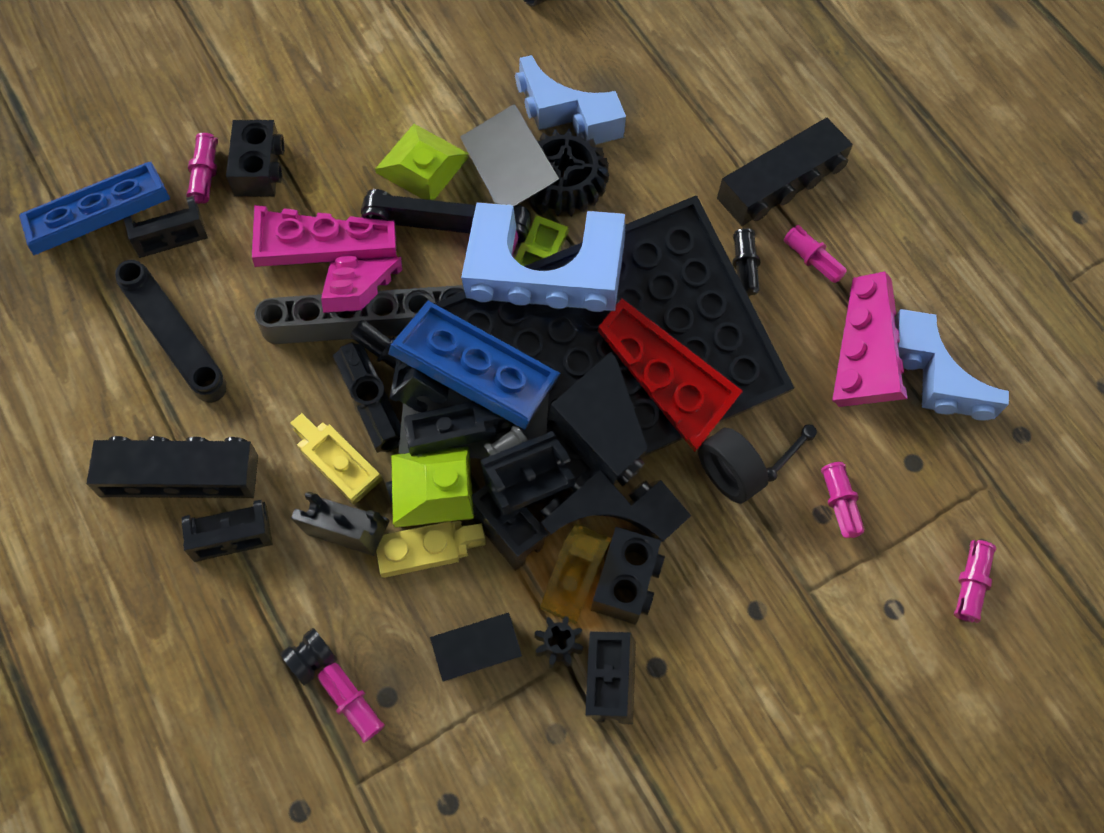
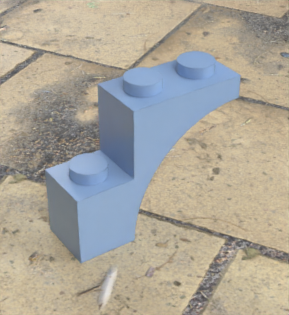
(552, 104)
(945, 384)

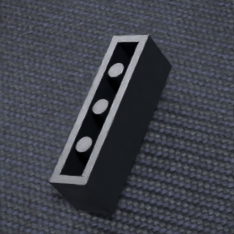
(784, 172)
(173, 468)

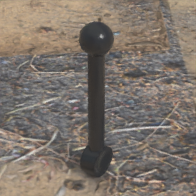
(807, 434)

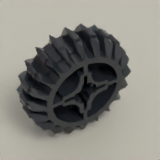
(584, 174)

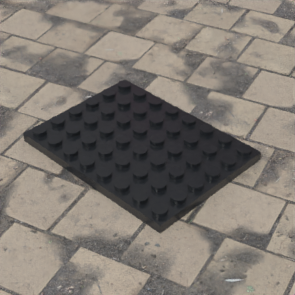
(679, 281)

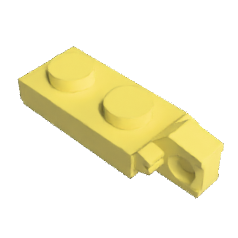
(336, 459)
(427, 547)

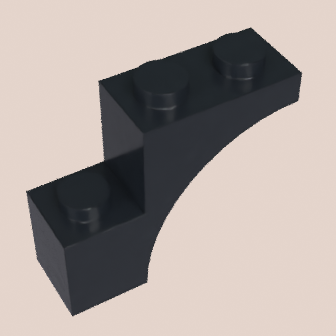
(651, 509)

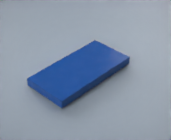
(92, 207)
(474, 364)

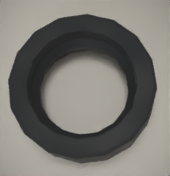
(733, 465)

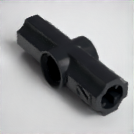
(375, 414)

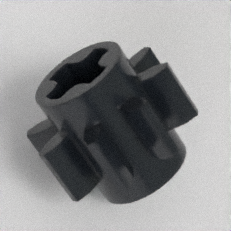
(563, 632)

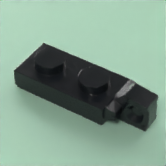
(452, 427)

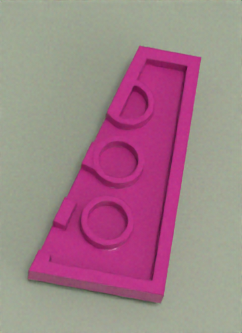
(302, 239)
(869, 352)

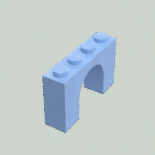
(585, 282)

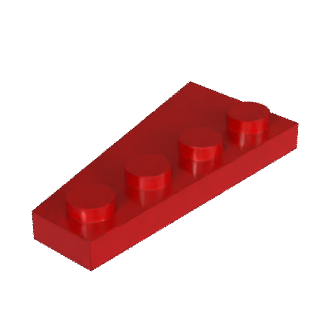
(673, 376)

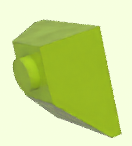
(422, 163)
(432, 487)

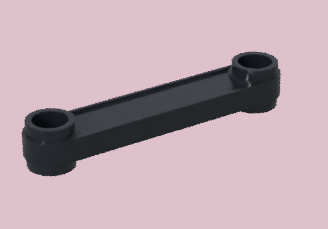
(431, 213)
(171, 330)

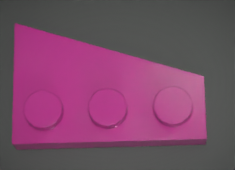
(354, 282)

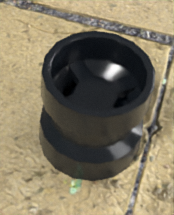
(308, 656)

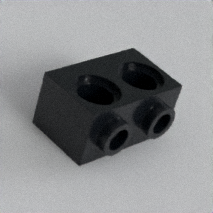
(254, 158)
(621, 574)

